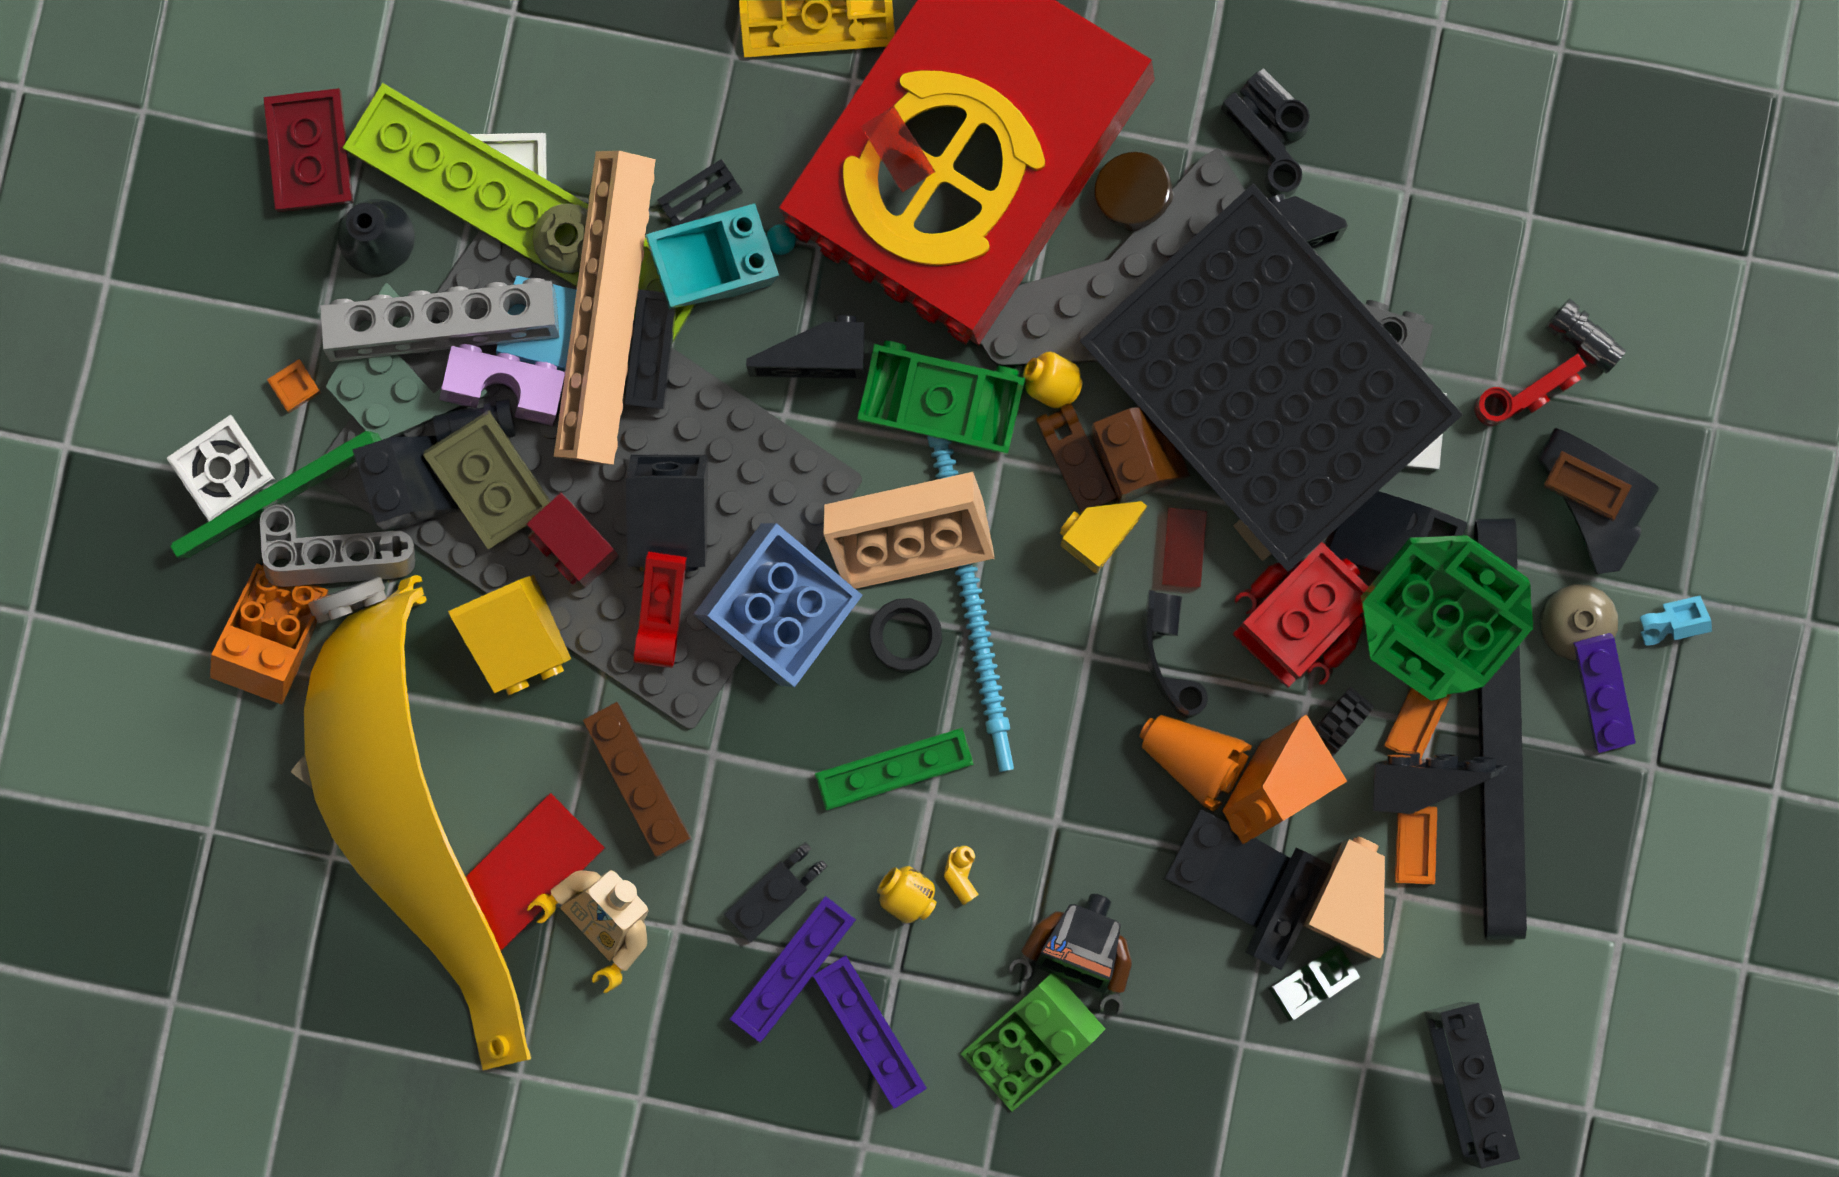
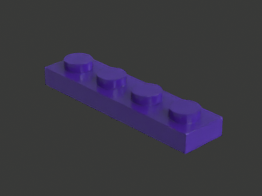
(793, 969)
(870, 1032)

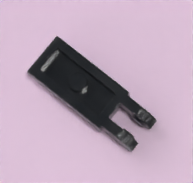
(772, 895)

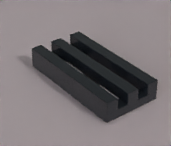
(695, 181)

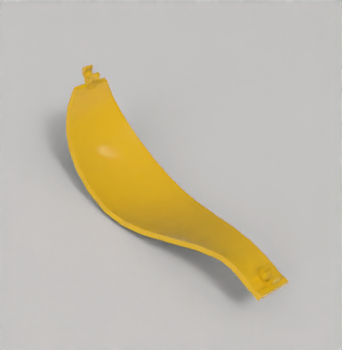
(384, 818)

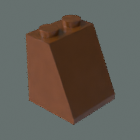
(1136, 454)

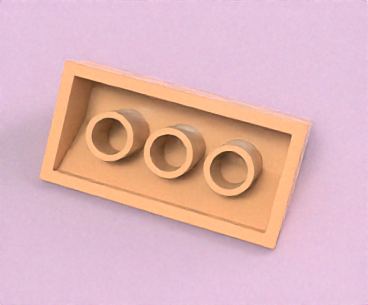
(908, 531)

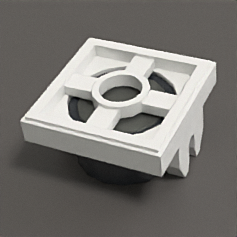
(220, 468)

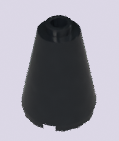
(376, 236)

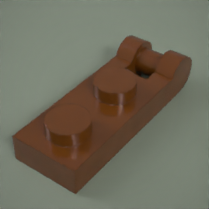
(1076, 459)

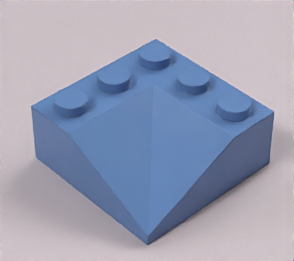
(778, 604)

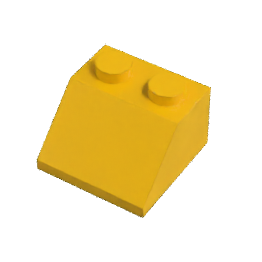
(1099, 531)

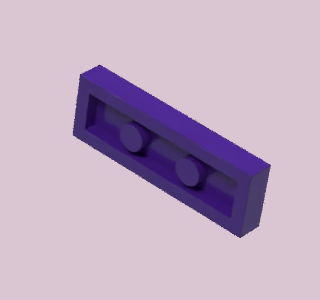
(1604, 692)

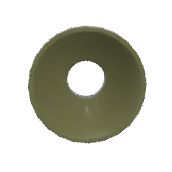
(552, 254)

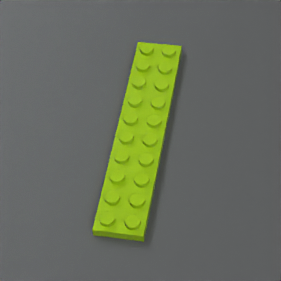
(470, 180)

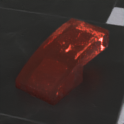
(897, 149)

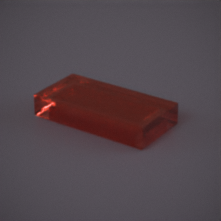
(1184, 548)

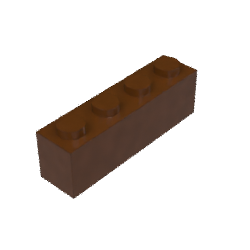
(637, 780)

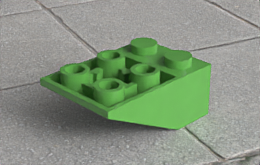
(1033, 1041)

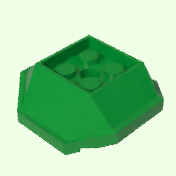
(1453, 649)

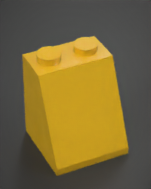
(512, 635)

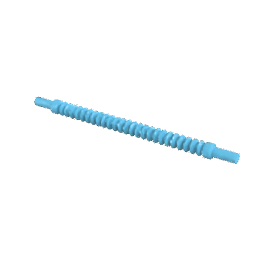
(997, 723)

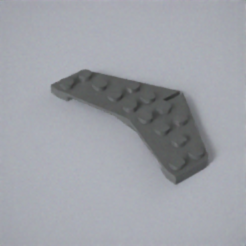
(1065, 307)

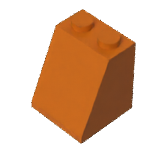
(1282, 779)

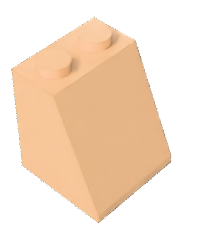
(1353, 899)

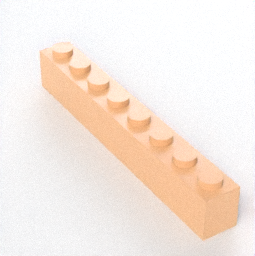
(604, 307)

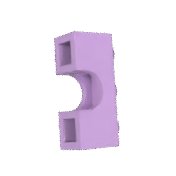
(535, 385)

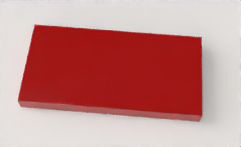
(528, 864)

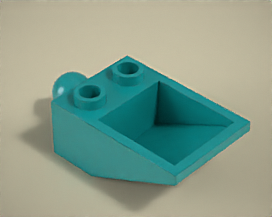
(712, 256)

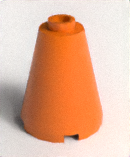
(1196, 757)

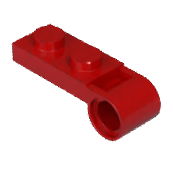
(1532, 397)
(660, 610)

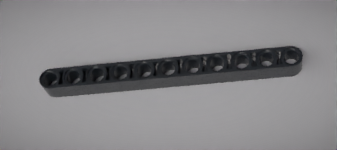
(1502, 795)

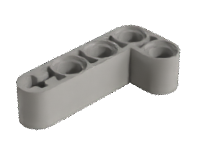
(336, 548)

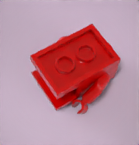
(1304, 615)

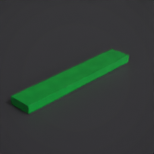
(275, 494)

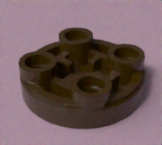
(1133, 190)

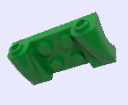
(941, 398)

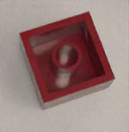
(573, 540)

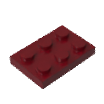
(307, 150)

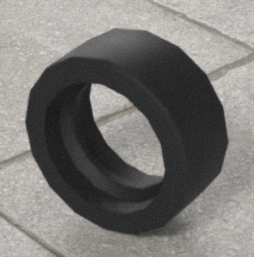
(905, 606)

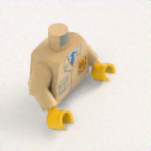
(606, 913)

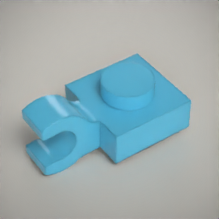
(1680, 618)

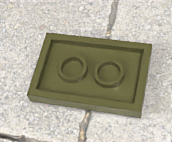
(487, 479)

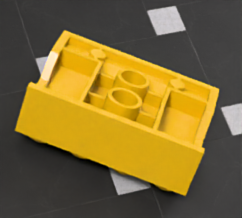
(814, 25)

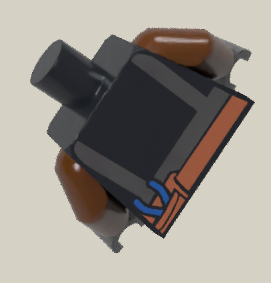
(1082, 949)

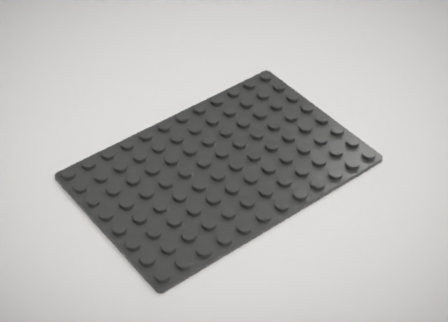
(755, 476)

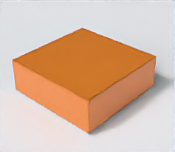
(294, 386)

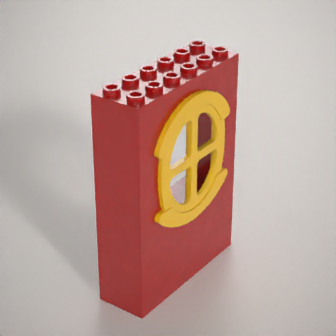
(1049, 92)

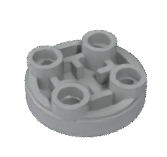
(348, 599)

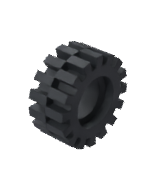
(1343, 720)

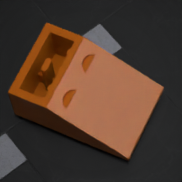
(265, 637)

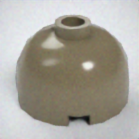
(1576, 615)

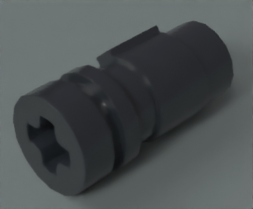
(1585, 336)
(454, 420)

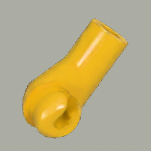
(957, 873)

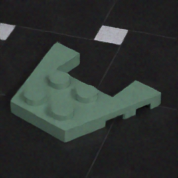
(386, 392)

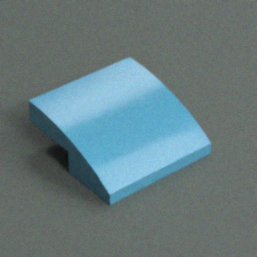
(545, 350)

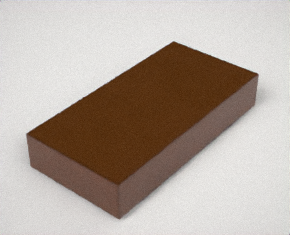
(1587, 486)

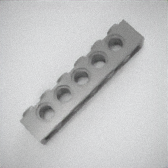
(421, 335)

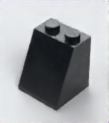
(402, 482)
(667, 508)

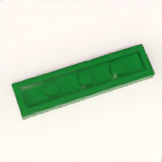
(894, 769)

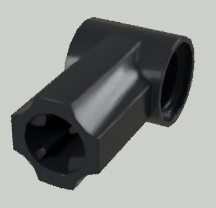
(1275, 103)

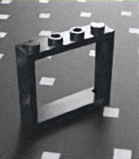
(1472, 1084)

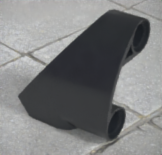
(1605, 540)
(1163, 619)

